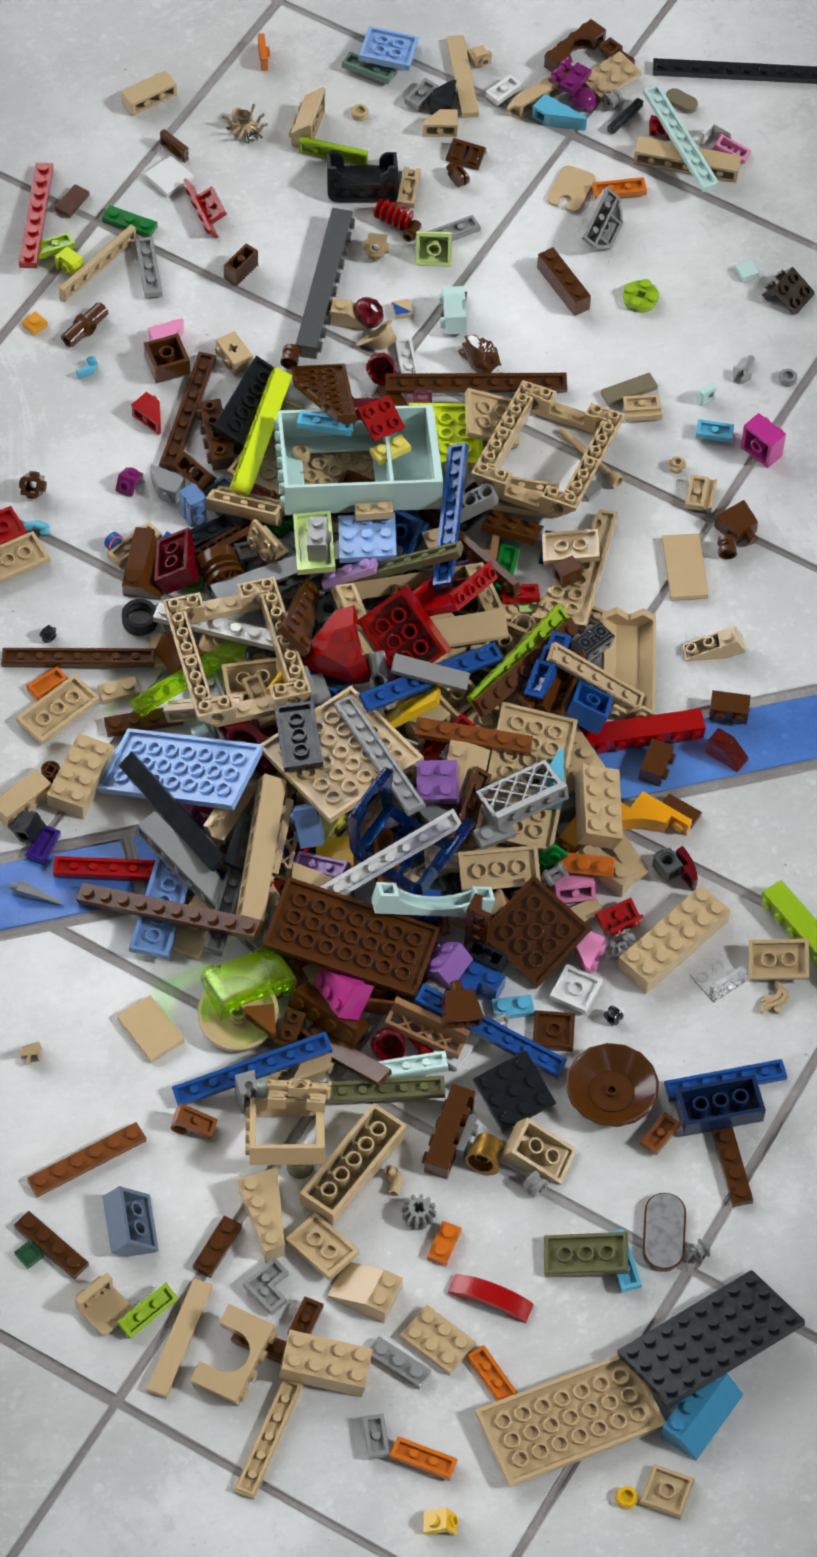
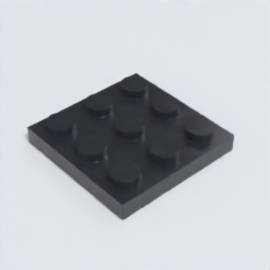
(514, 1091)

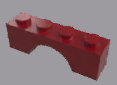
(249, 733)

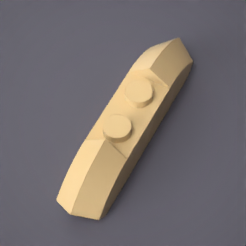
(524, 101)

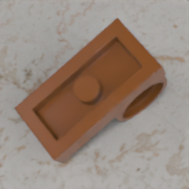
(191, 1120)

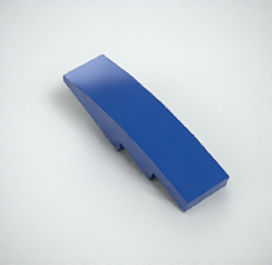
(543, 670)

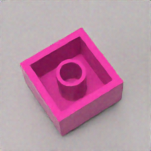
(763, 440)

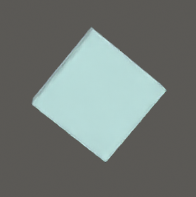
(746, 270)
(707, 394)

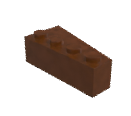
(448, 1131)

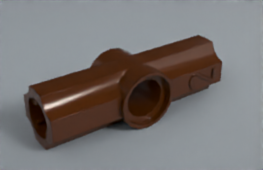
(84, 324)

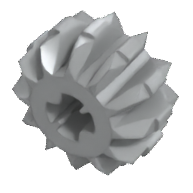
(420, 1218)

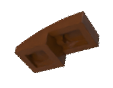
(611, 47)

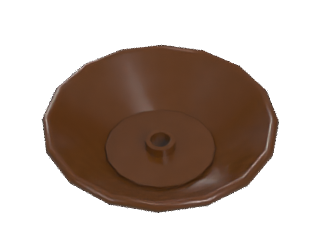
(616, 1069)

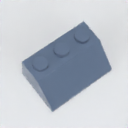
(130, 1222)

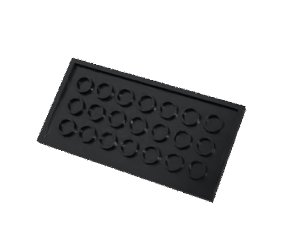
(710, 1338)

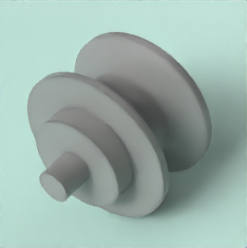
(699, 1250)

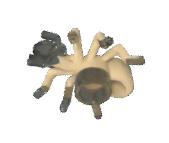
(242, 120)

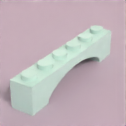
(391, 900)

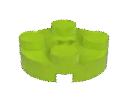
(640, 287)

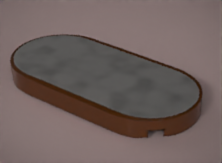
(664, 1232)

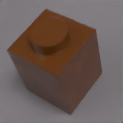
(567, 571)

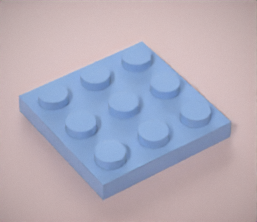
(388, 48)
(366, 539)

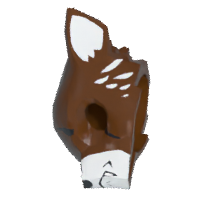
(481, 355)

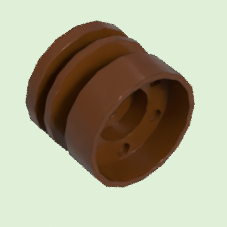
(219, 564)

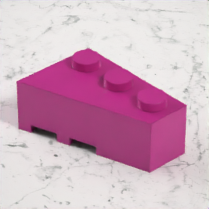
(343, 993)

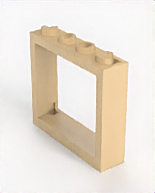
(283, 1153)

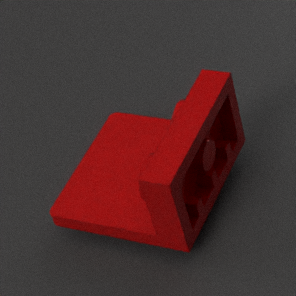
(380, 418)

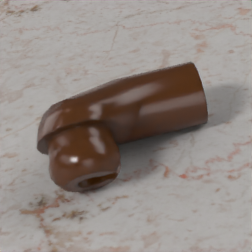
(523, 701)

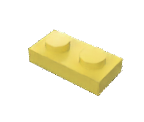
(398, 447)

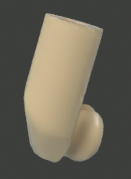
(395, 1178)

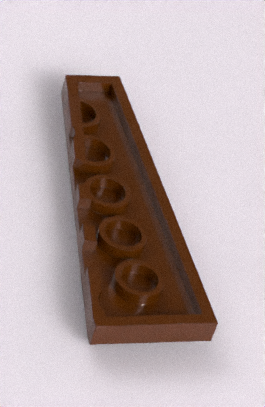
(300, 618)

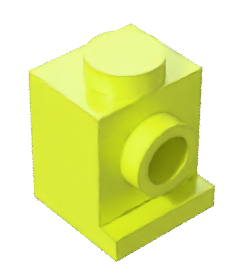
(68, 261)

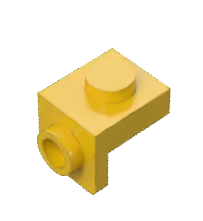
(440, 1521)

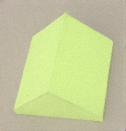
(433, 248)

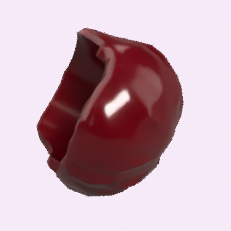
(379, 365)
(388, 1044)

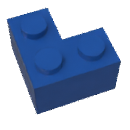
(483, 980)

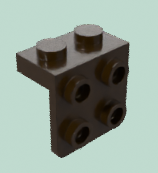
(790, 289)

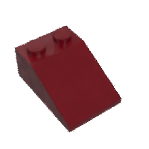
(176, 562)

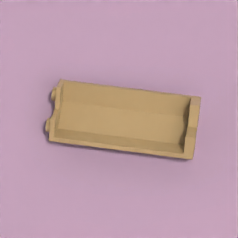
(631, 658)

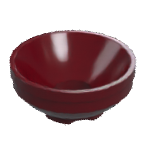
(365, 313)

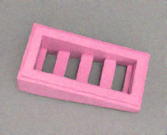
(724, 142)

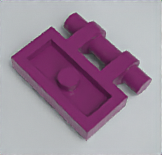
(574, 78)

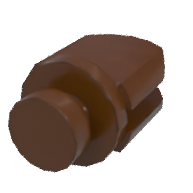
(457, 174)

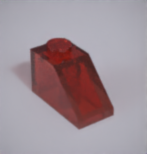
(726, 750)

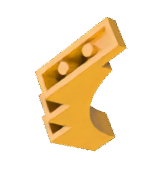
(643, 814)

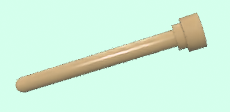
(614, 478)

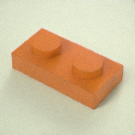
(444, 1243)

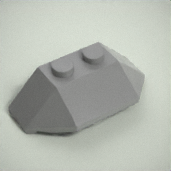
(602, 221)

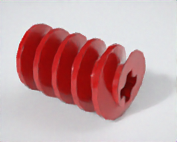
(393, 215)

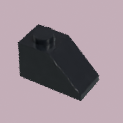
(442, 97)

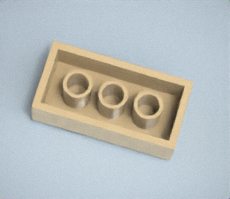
(79, 776)
(598, 806)
(325, 1363)

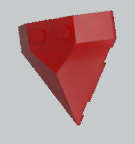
(338, 650)

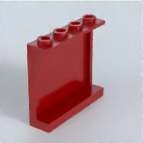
(454, 598)

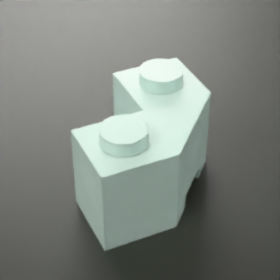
(454, 310)

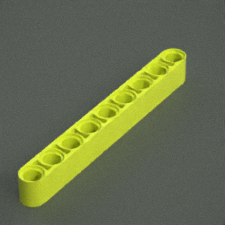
(260, 432)

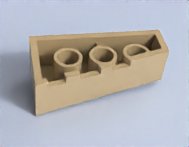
(263, 1206)

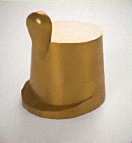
(485, 1153)

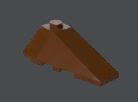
(140, 566)

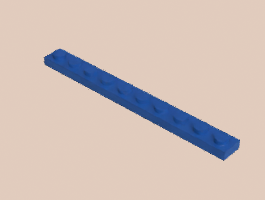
(451, 511)

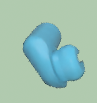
(89, 368)
(36, 525)

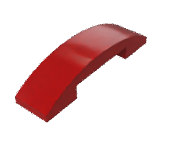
(492, 1295)

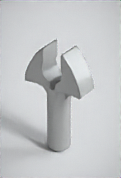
(743, 370)

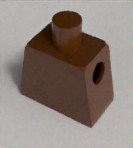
(739, 522)
(460, 1007)

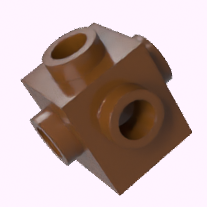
(28, 489)

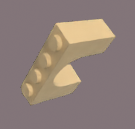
(233, 1385)

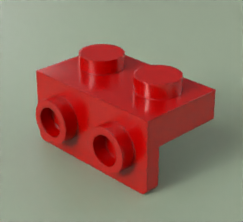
(619, 916)

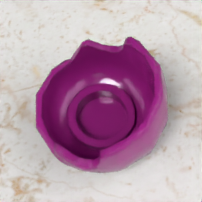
(583, 99)

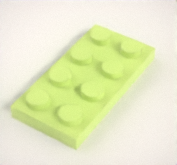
(304, 565)

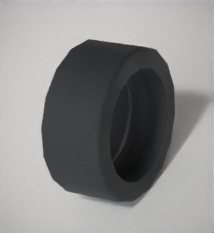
(138, 605)

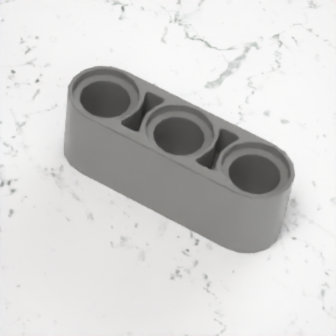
(480, 501)

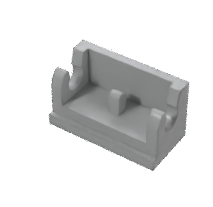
(245, 1088)

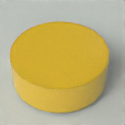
(626, 1497)

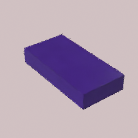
(44, 845)

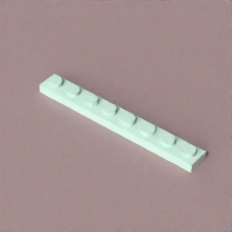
(681, 138)

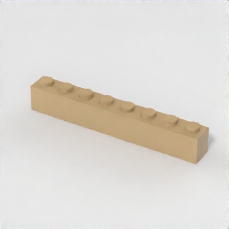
(261, 847)

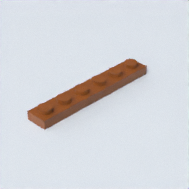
(483, 737)
(86, 1159)

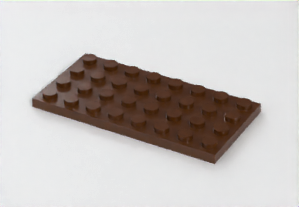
(351, 938)

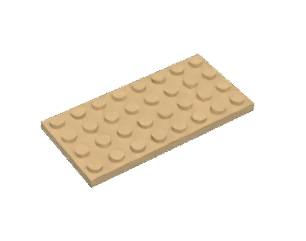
(549, 735)
(568, 1420)

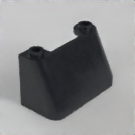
(362, 182)

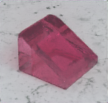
(422, 396)

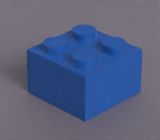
(589, 707)

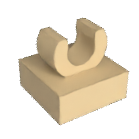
(30, 1050)

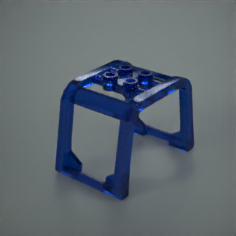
(359, 846)

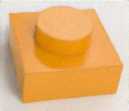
(34, 323)

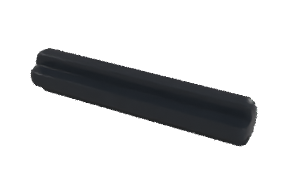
(625, 115)

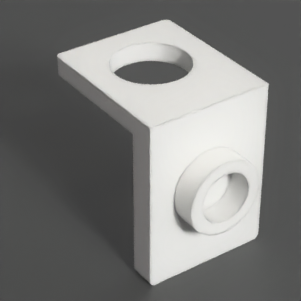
(715, 129)

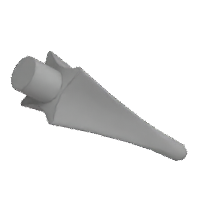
(28, 891)

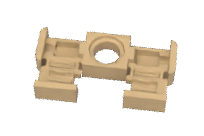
(298, 1088)

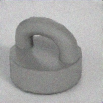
(499, 1018)

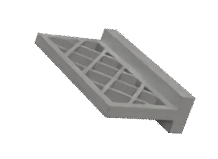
(529, 804)

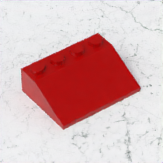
(404, 628)

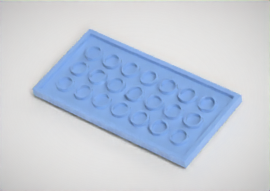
(189, 767)

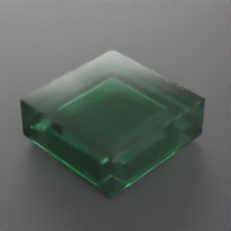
(29, 1254)

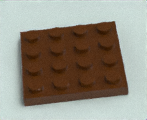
(536, 931)

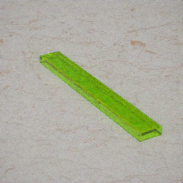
(177, 683)

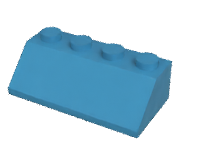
(701, 1416)

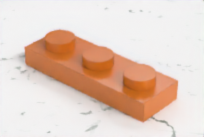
(623, 187)
(589, 864)
(423, 1458)

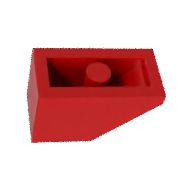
(147, 411)

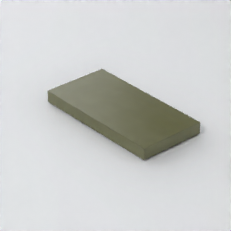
(586, 1254)

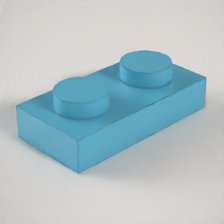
(714, 431)
(514, 1006)

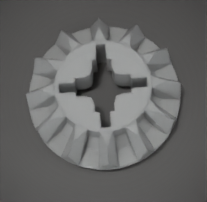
(620, 944)

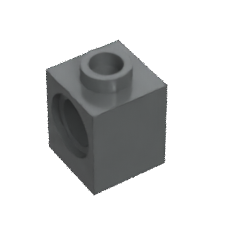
(667, 872)

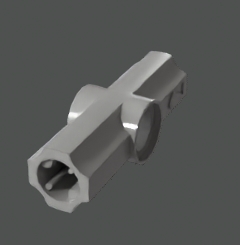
(379, 668)

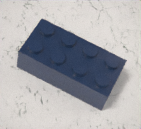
(719, 1105)

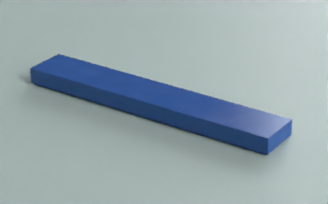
(765, 1073)

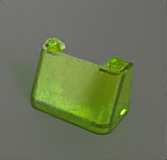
(247, 980)

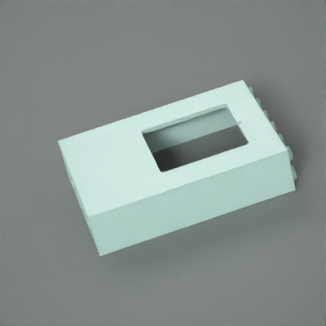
(409, 480)

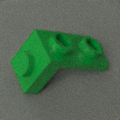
(551, 856)

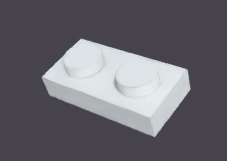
(503, 89)

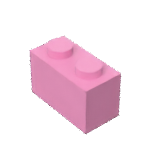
(575, 888)

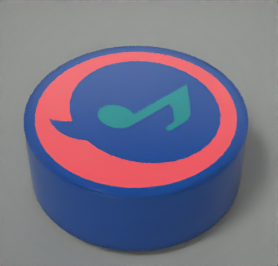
(112, 540)

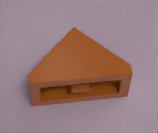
(262, 1017)

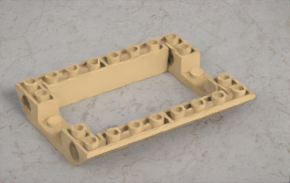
(541, 401)
(251, 596)
(457, 630)

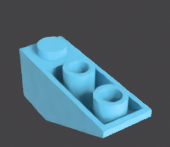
(555, 114)

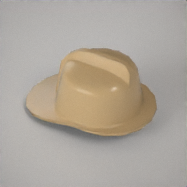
(380, 337)

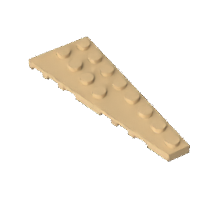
(580, 597)

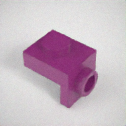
(128, 480)

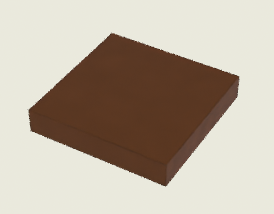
(554, 1030)

